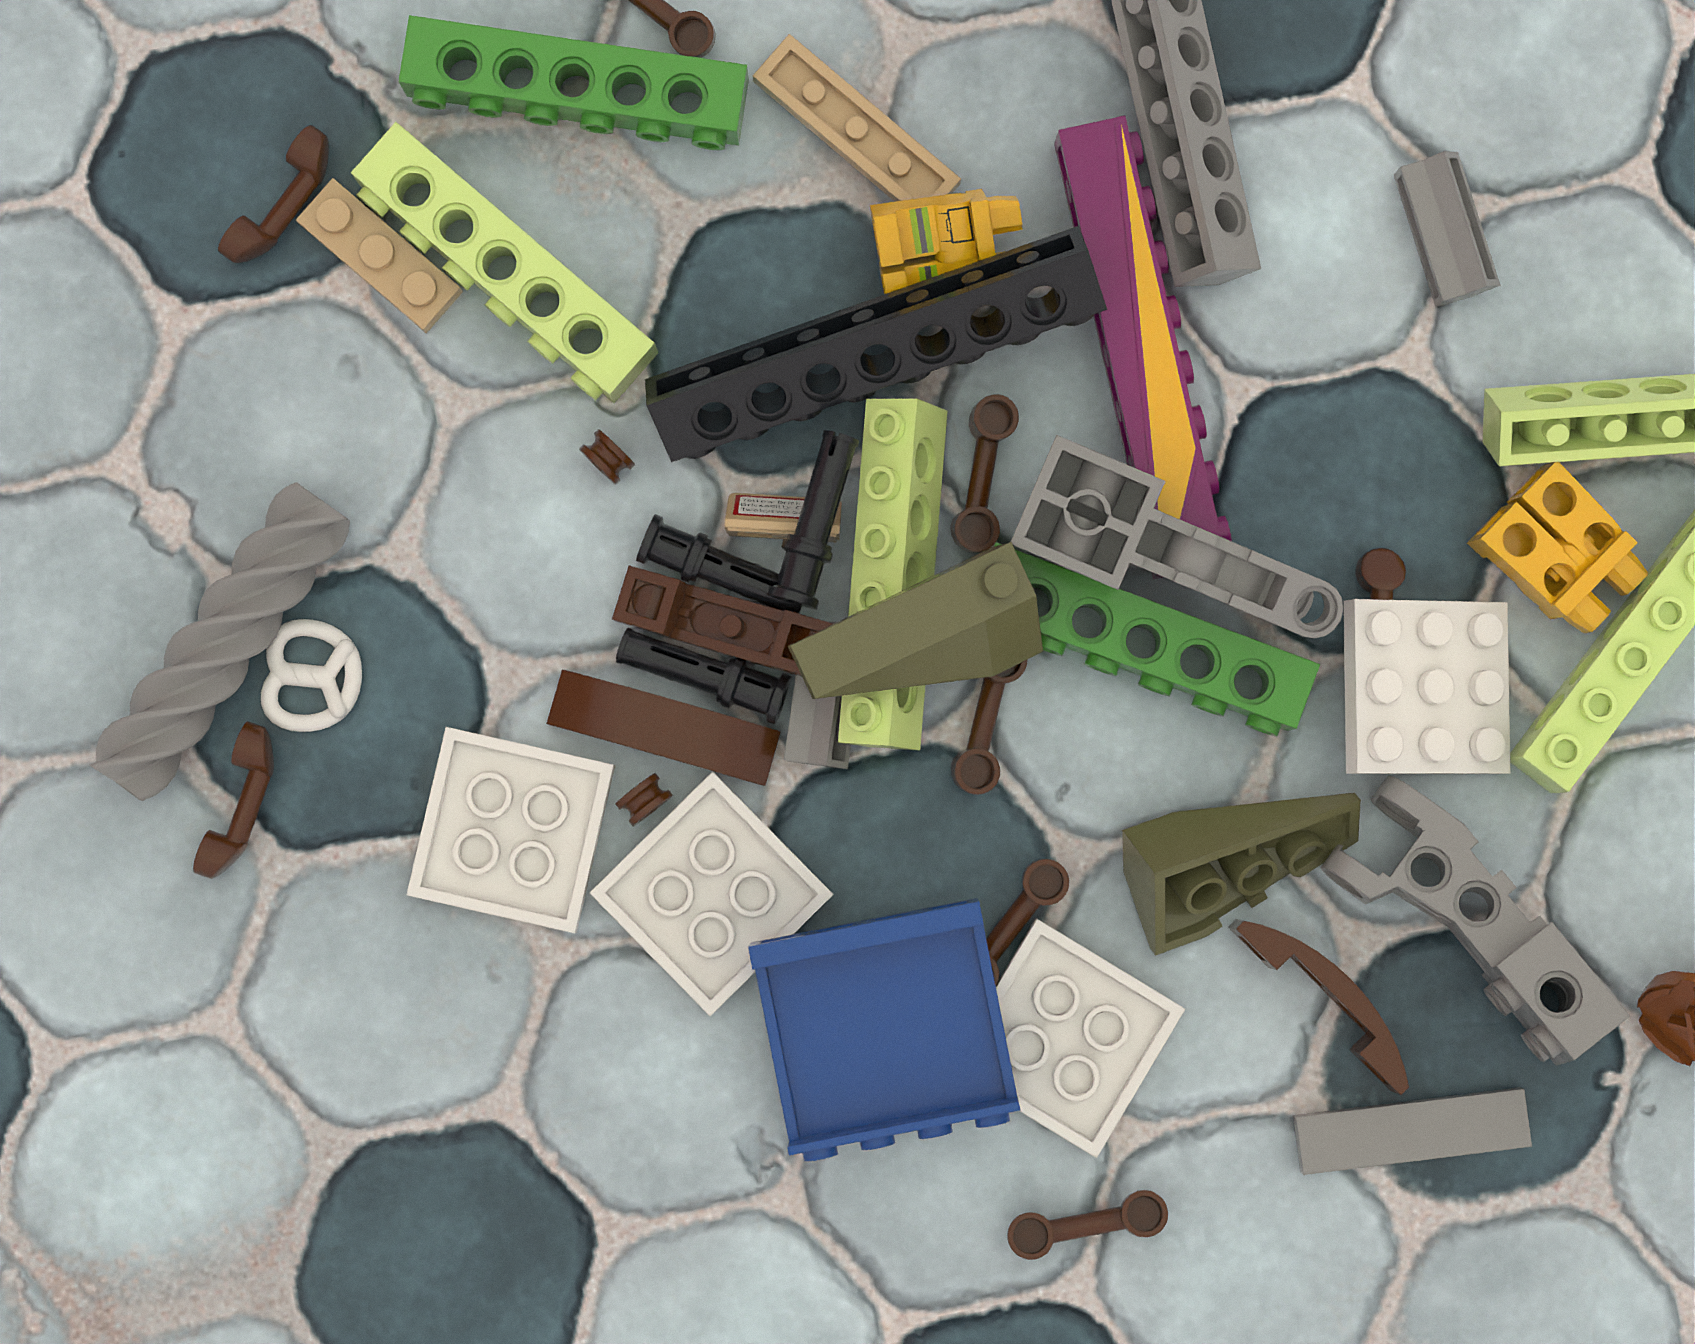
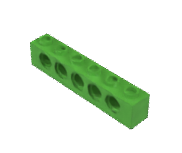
(437, 45)
(1283, 675)

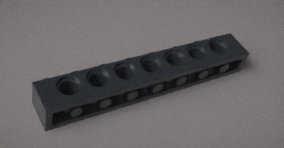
(890, 320)

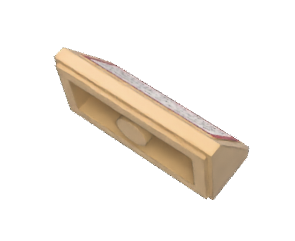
(768, 516)

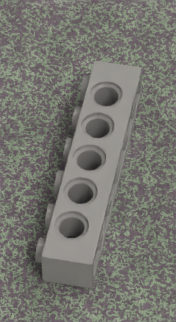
(1187, 140)

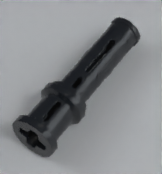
(808, 547)
(696, 559)
(729, 681)

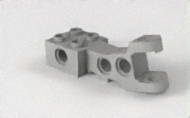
(1102, 517)
(1507, 946)

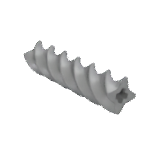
(212, 656)

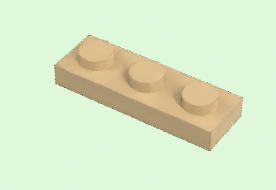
(379, 255)

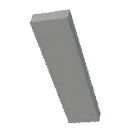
(1412, 1131)

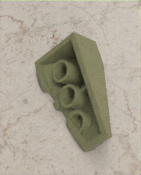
(939, 631)
(1210, 860)

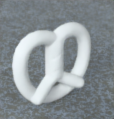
(312, 676)

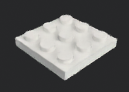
(1426, 687)
(511, 830)
(709, 889)
(1078, 1035)

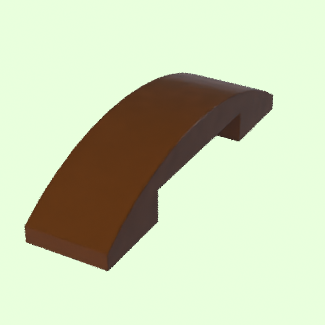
(712, 619)
(663, 727)
(1376, 1047)

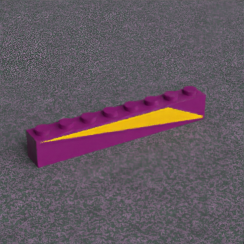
(1137, 330)

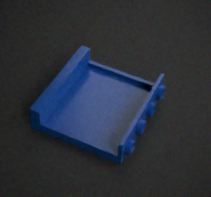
(885, 1029)

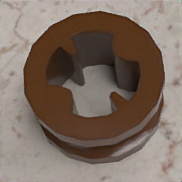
(607, 456)
(644, 799)

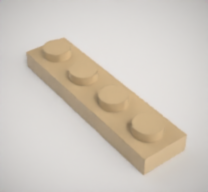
(852, 124)

